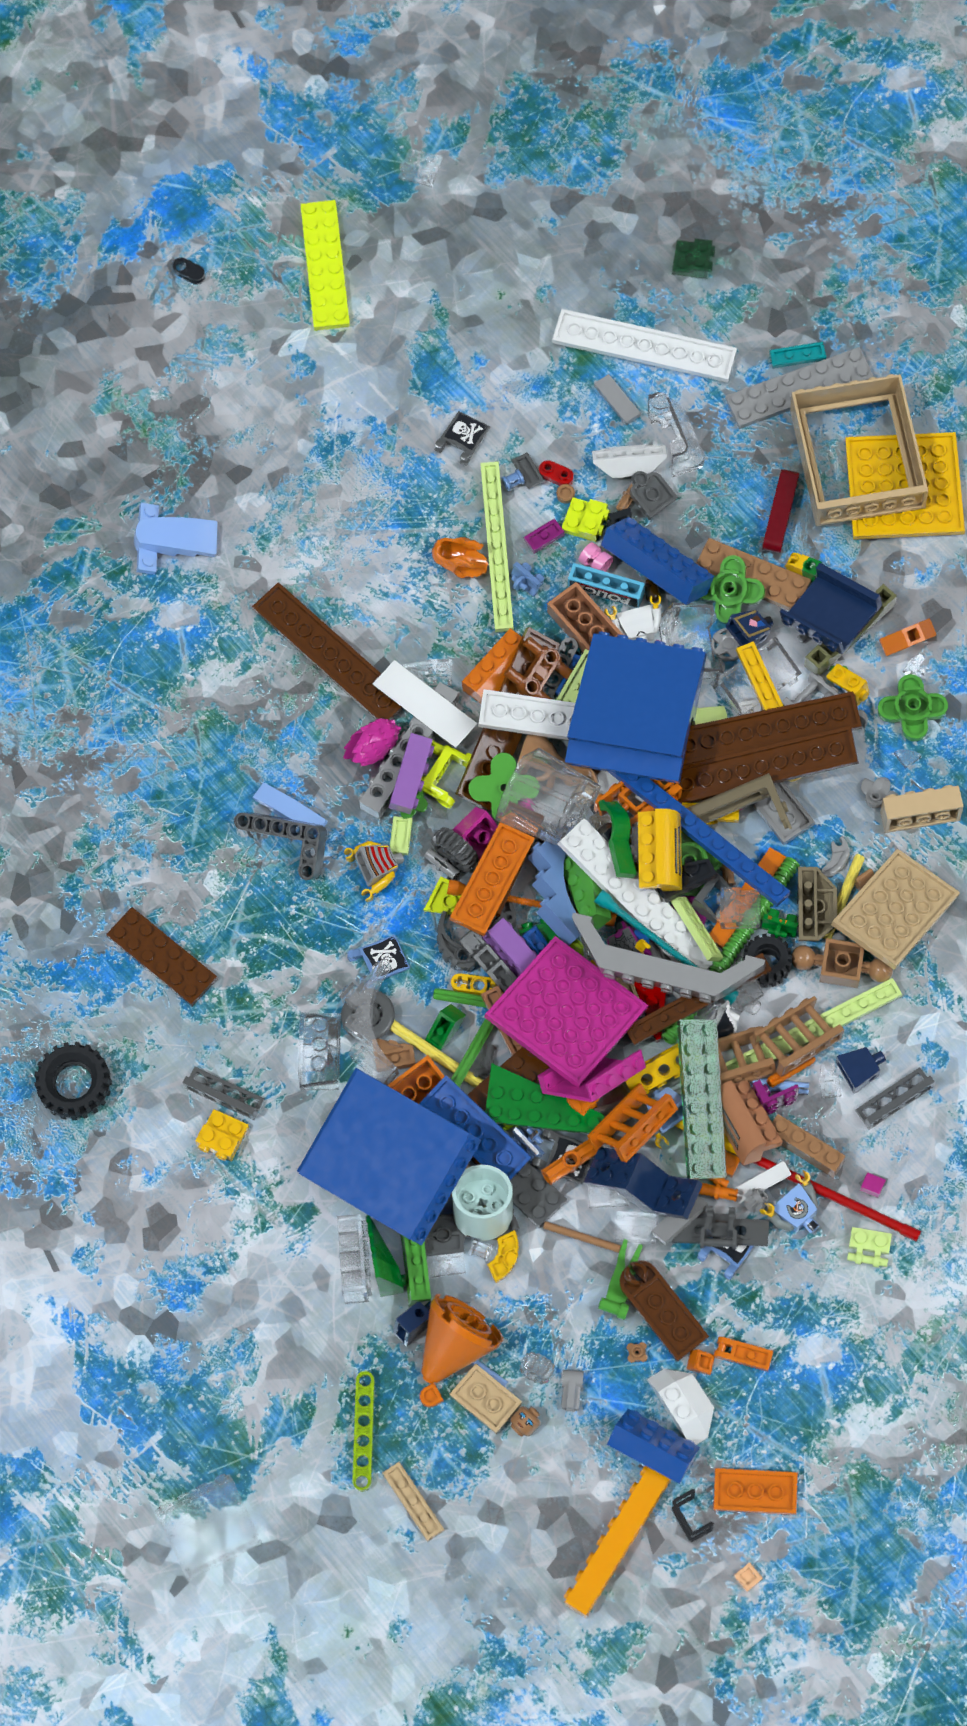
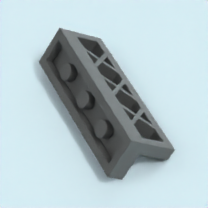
(221, 1097)
(897, 1102)

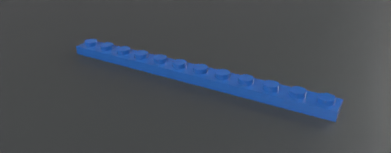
(708, 839)

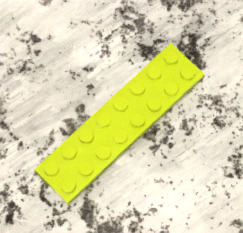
(325, 265)

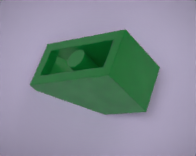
(445, 1026)

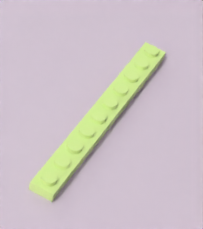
(497, 546)
(841, 1014)

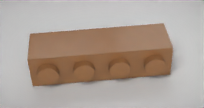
(808, 1147)

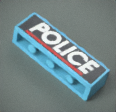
(607, 585)

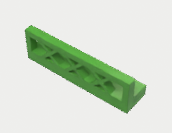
(415, 1271)

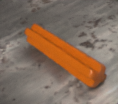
(775, 1079)

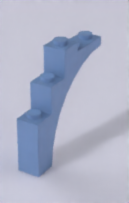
(550, 884)

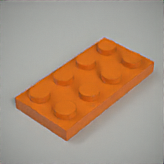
(755, 1491)

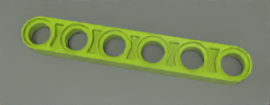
(363, 1431)

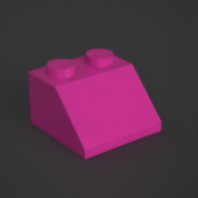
(477, 829)

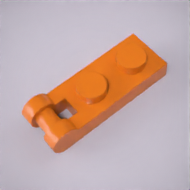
(743, 1354)

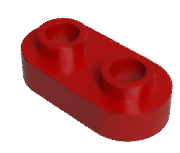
(554, 474)

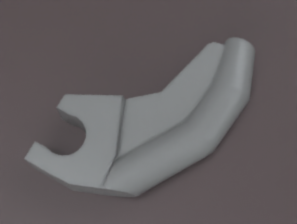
(839, 858)

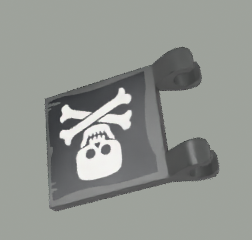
(464, 434)
(561, 1145)

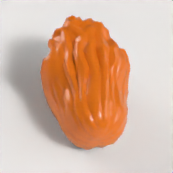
(460, 556)

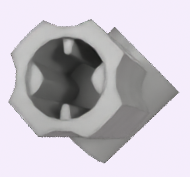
(572, 1384)

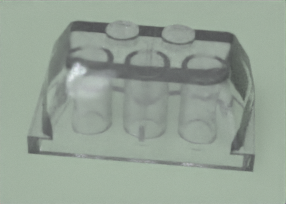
(319, 1051)

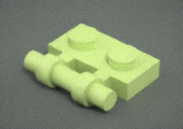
(869, 1241)

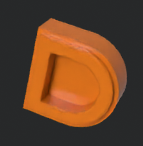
(430, 1396)

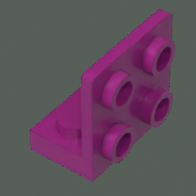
(771, 1104)

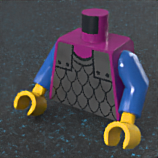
(629, 939)

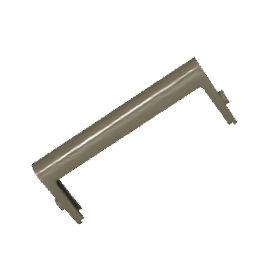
(739, 798)

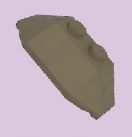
(815, 904)

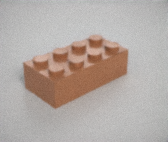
(580, 616)

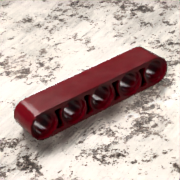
(780, 511)

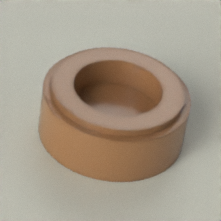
(565, 493)

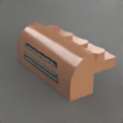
(747, 1122)

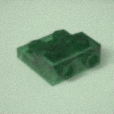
(693, 258)

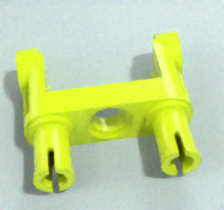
(446, 755)

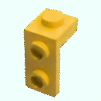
(850, 682)

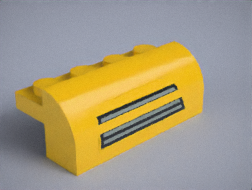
(660, 850)

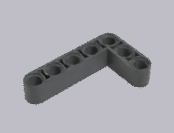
(289, 831)

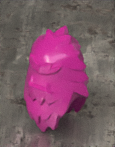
(372, 742)

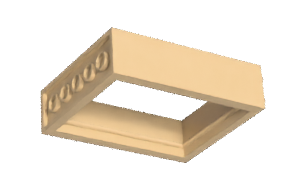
(850, 395)

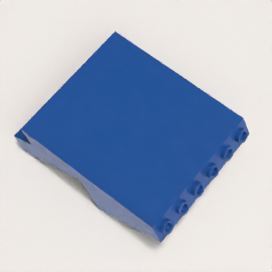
(635, 707)
(388, 1156)

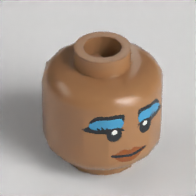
(525, 1421)

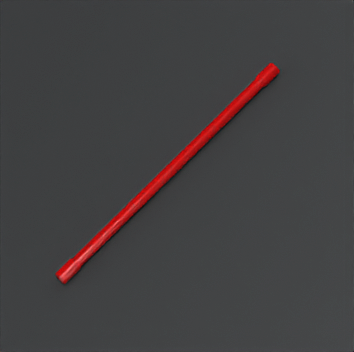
(904, 1229)

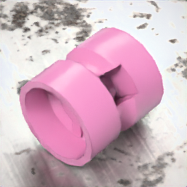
(594, 558)

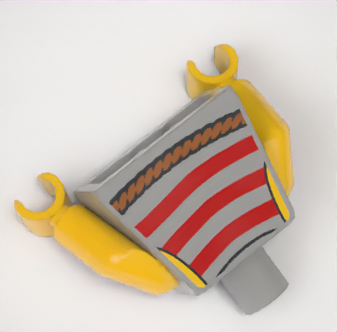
(376, 864)

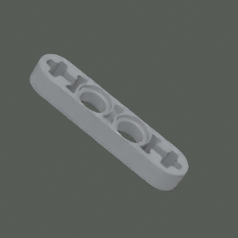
(562, 648)

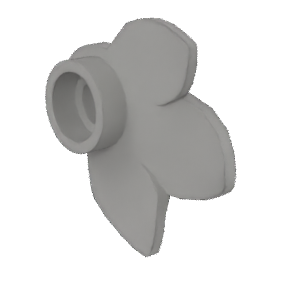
(878, 789)

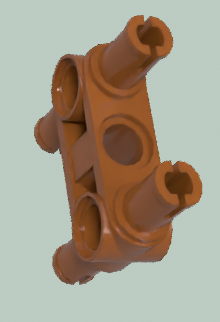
(539, 670)

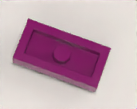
(544, 536)

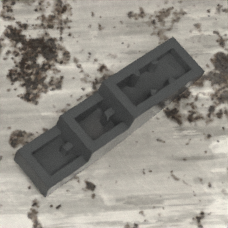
(488, 960)

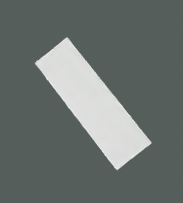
(425, 703)

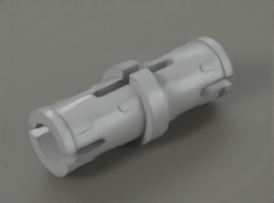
(433, 856)

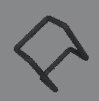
(683, 1522)

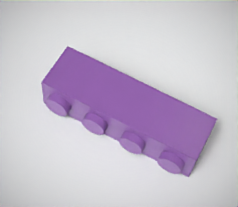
(410, 773)
(509, 947)

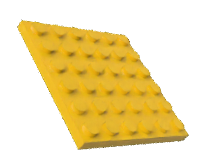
(877, 467)

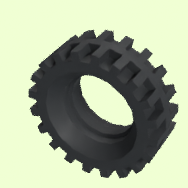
(72, 1056)

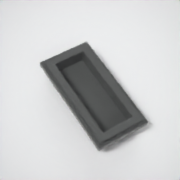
(528, 470)

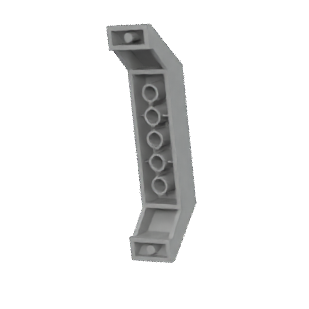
(664, 973)

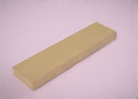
(413, 1501)

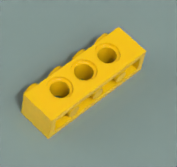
(658, 1078)

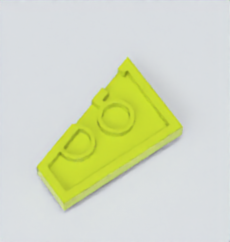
(440, 900)

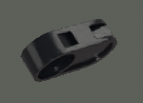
(192, 273)

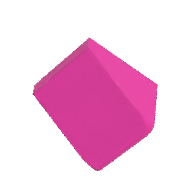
(872, 1185)

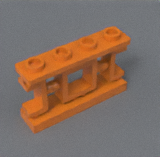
(622, 792)

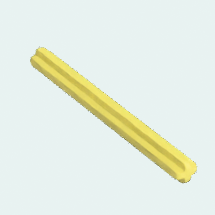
(432, 1051)

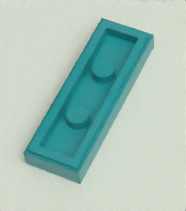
(797, 355)

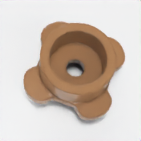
(633, 1357)

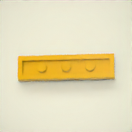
(758, 676)

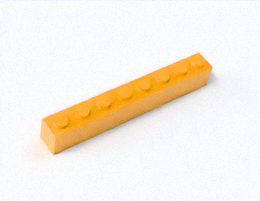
(616, 1542)

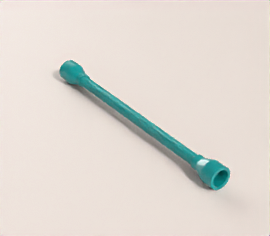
(606, 901)

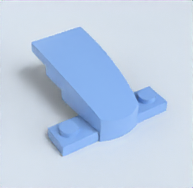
(171, 537)

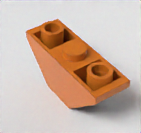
(907, 637)

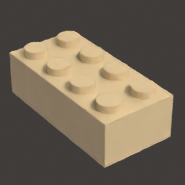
(921, 808)

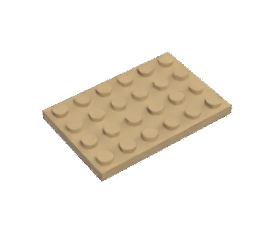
(895, 909)

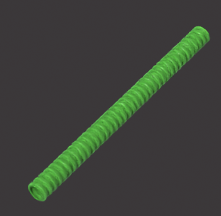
(739, 939)

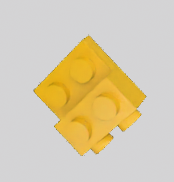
(221, 1135)

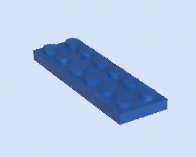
(496, 1147)

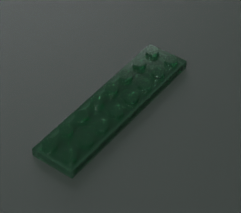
(701, 1099)

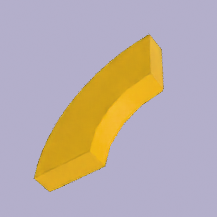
(506, 1256)

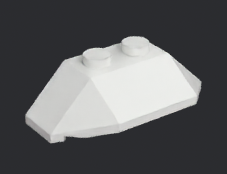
(626, 460)
(684, 1403)

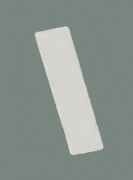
(764, 1180)

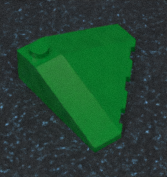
(385, 1267)

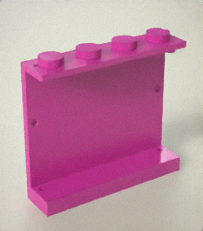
(602, 1080)

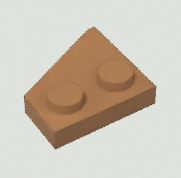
(399, 1054)

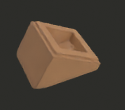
(862, 879)

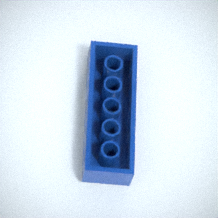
(657, 560)

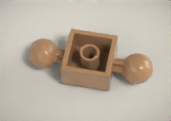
(841, 963)

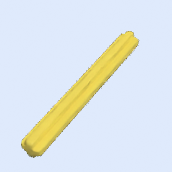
(847, 887)

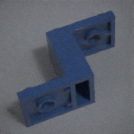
(643, 1183)

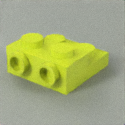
(586, 519)

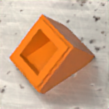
(700, 1362)

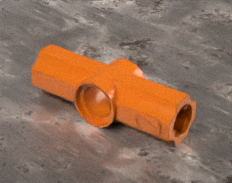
(561, 1168)

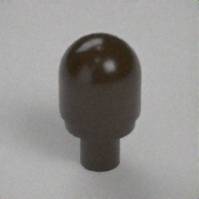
(652, 589)

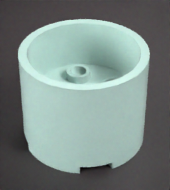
(483, 1202)

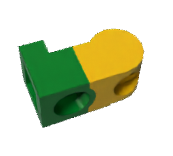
(803, 565)

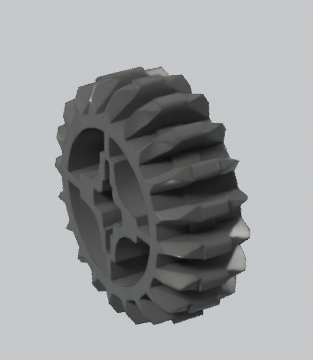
(455, 849)

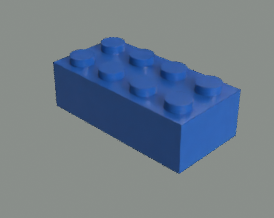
(653, 1445)

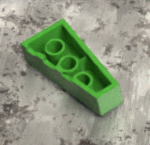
(584, 893)

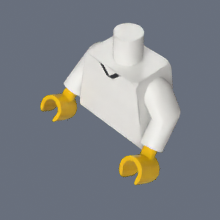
(638, 622)

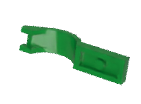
(619, 839)

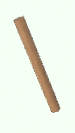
(581, 1236)

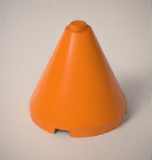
(455, 1338)

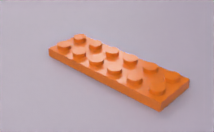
(492, 879)

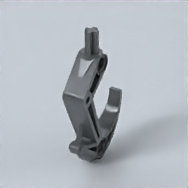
(452, 950)

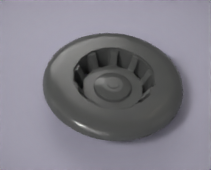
(384, 1022)

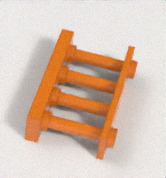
(641, 1131)

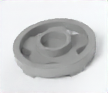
(726, 644)

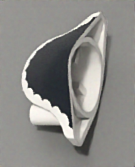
(726, 1020)

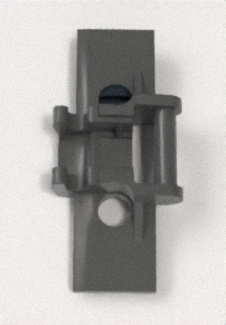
(742, 1231)

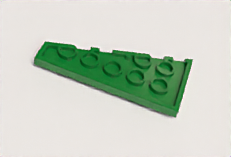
(521, 1103)

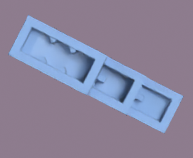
(286, 806)

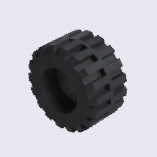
(776, 948)

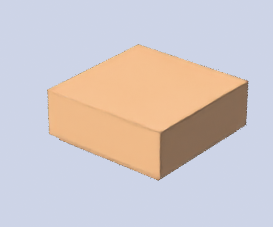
(748, 1577)

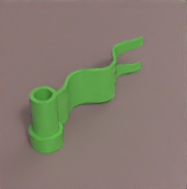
(615, 1299)

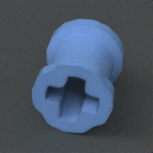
(513, 480)

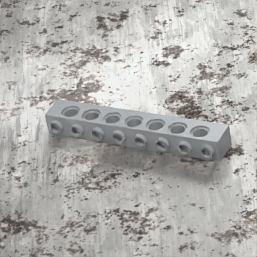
(377, 805)

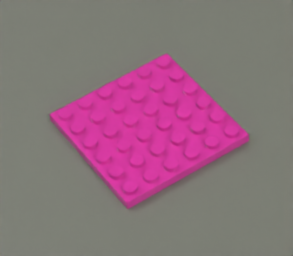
(566, 1011)

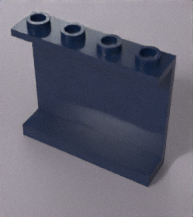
(832, 610)

